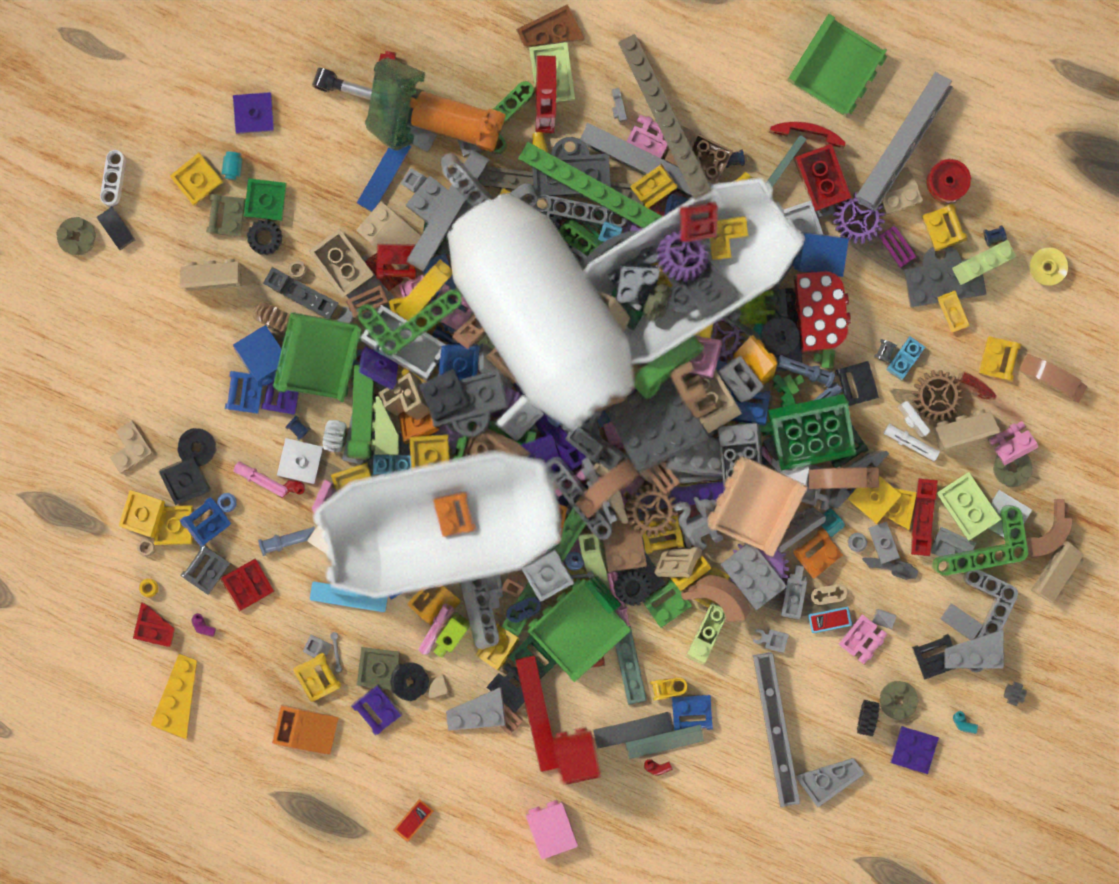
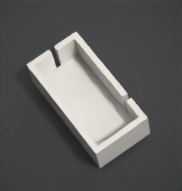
(417, 356)

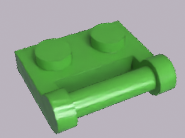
(670, 608)

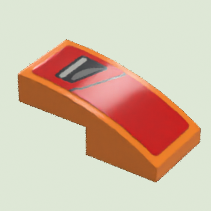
(413, 820)

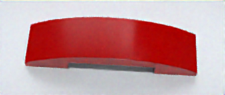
(831, 137)
(923, 517)

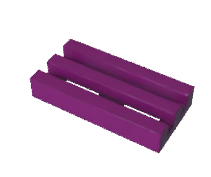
(903, 242)

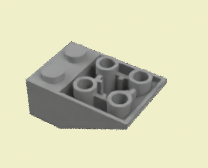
(738, 442)

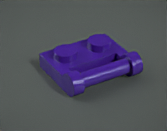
(286, 401)
(381, 705)

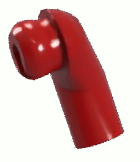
(294, 487)
(657, 769)

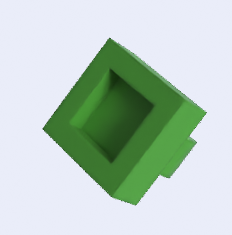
(827, 358)
(792, 383)

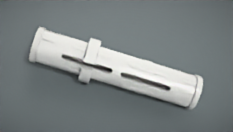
(911, 442)

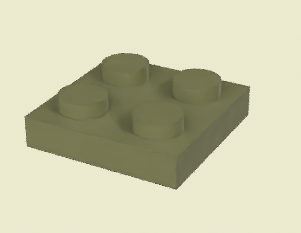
(376, 667)

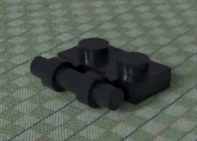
(511, 695)

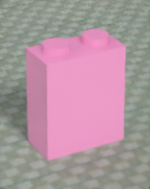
(551, 829)

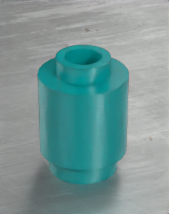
(232, 165)

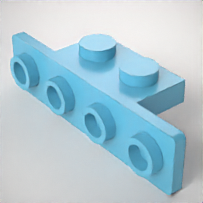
(327, 594)

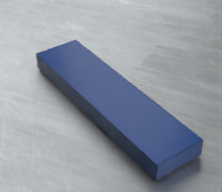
(382, 177)

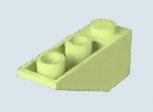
(386, 435)
(594, 556)
(706, 634)

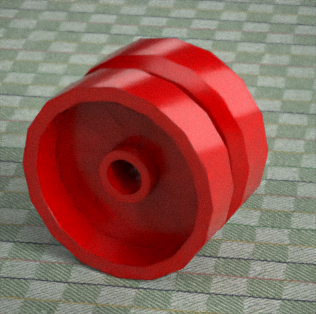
(937, 184)

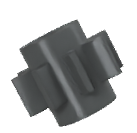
(1015, 693)

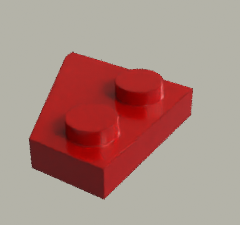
(152, 627)

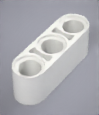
(110, 169)

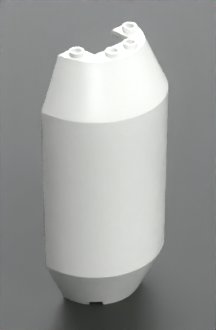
(753, 266)
(539, 309)
(389, 537)

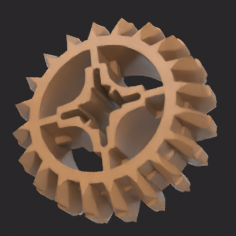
(271, 316)
(944, 402)
(667, 517)

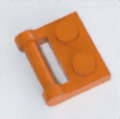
(448, 515)
(820, 559)

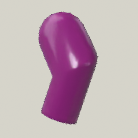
(201, 627)

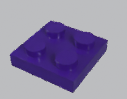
(914, 750)

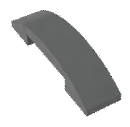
(606, 246)
(300, 293)
(872, 459)
(632, 730)

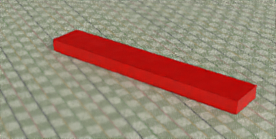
(537, 713)

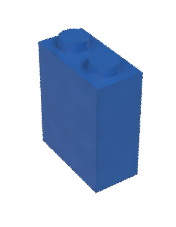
(821, 254)
(259, 355)

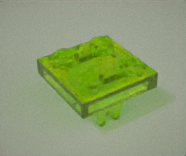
(755, 309)

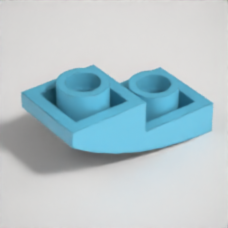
(905, 358)
(391, 464)

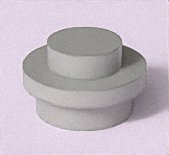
(857, 542)

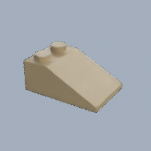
(386, 227)
(341, 263)
(725, 405)

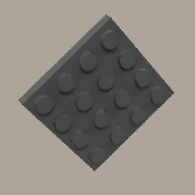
(655, 426)

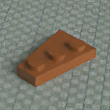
(551, 29)

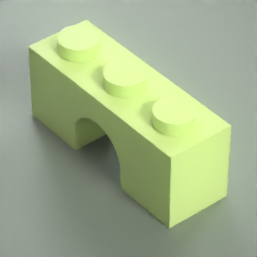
(984, 262)

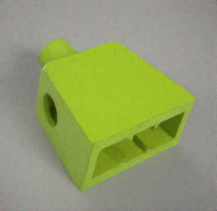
(455, 630)

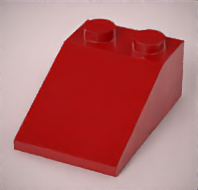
(822, 177)

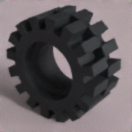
(258, 227)
(623, 581)
(868, 718)

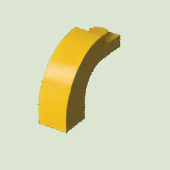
(424, 290)

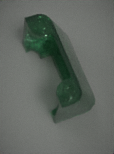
(390, 102)

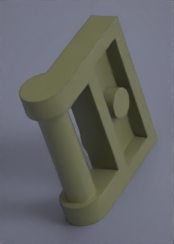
(232, 215)

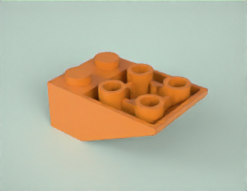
(305, 729)

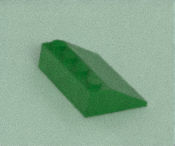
(812, 432)

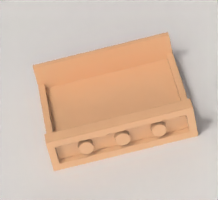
(756, 505)

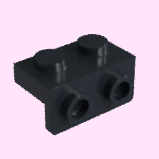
(783, 303)

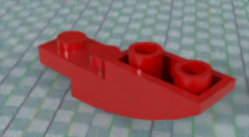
(545, 94)

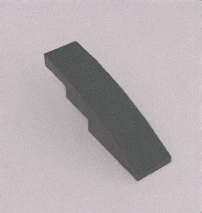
(596, 448)

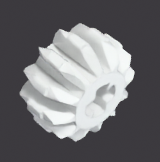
(334, 436)

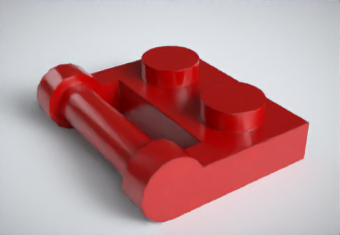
(701, 227)
(394, 255)

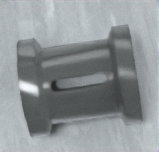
(885, 344)

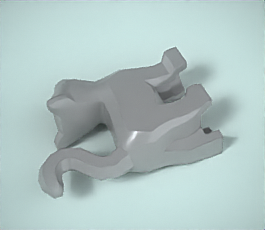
(697, 526)

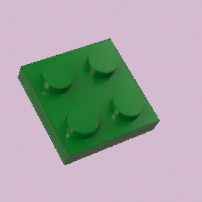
(265, 199)

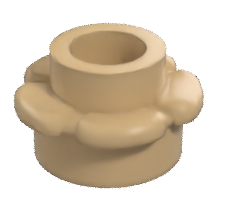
(292, 269)
(141, 547)

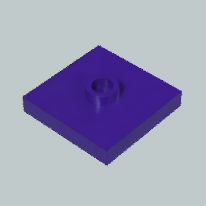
(253, 113)
(378, 367)
(542, 450)

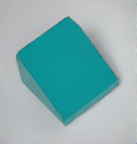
(833, 522)

